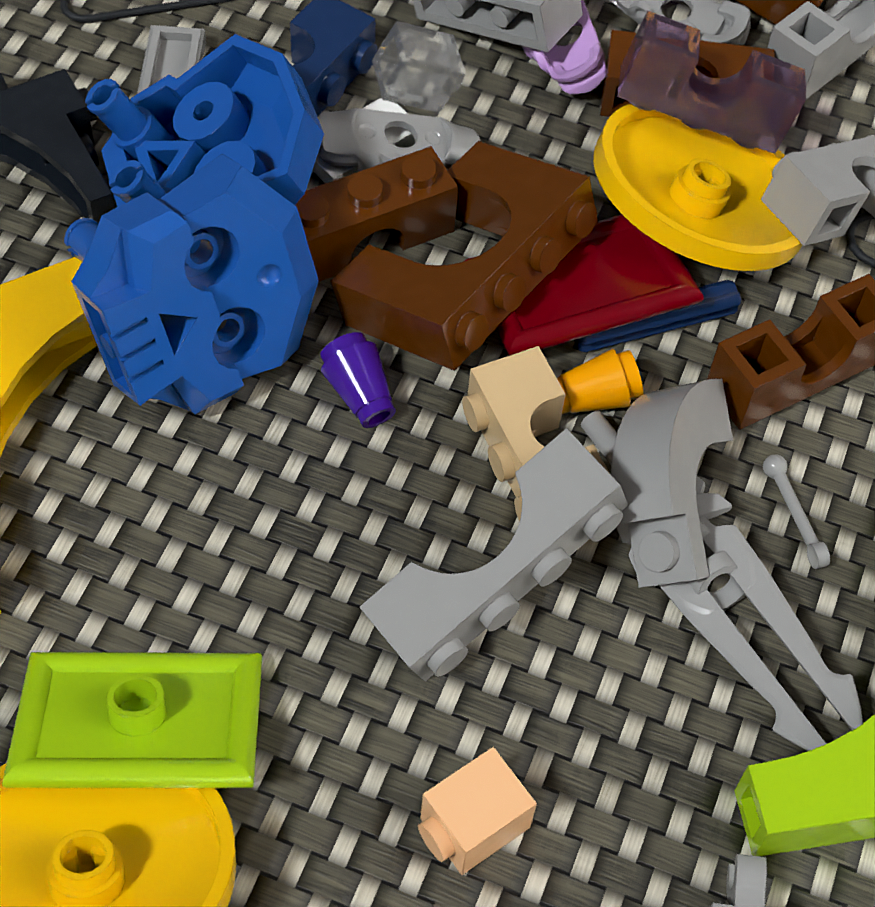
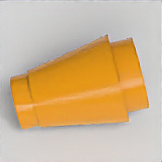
(602, 383)

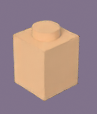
(475, 812)

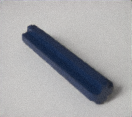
(719, 301)

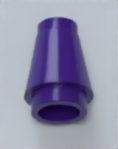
(358, 377)

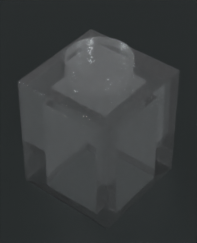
(418, 67)

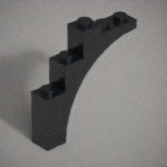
(51, 138)

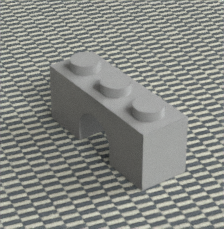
(823, 189)

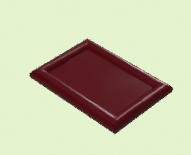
(600, 285)

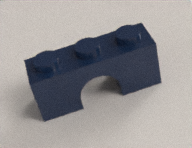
(331, 48)

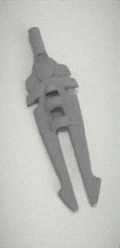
(731, 554)

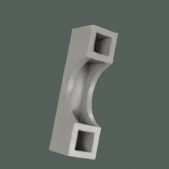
(824, 40)
(437, 614)

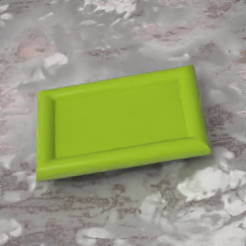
(136, 721)

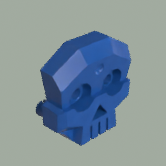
(230, 103)
(162, 307)

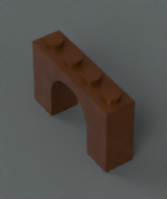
(454, 307)

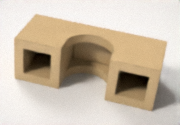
(511, 406)

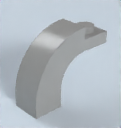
(657, 470)

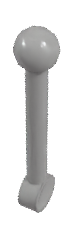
(817, 552)

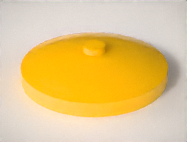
(692, 190)
(115, 847)

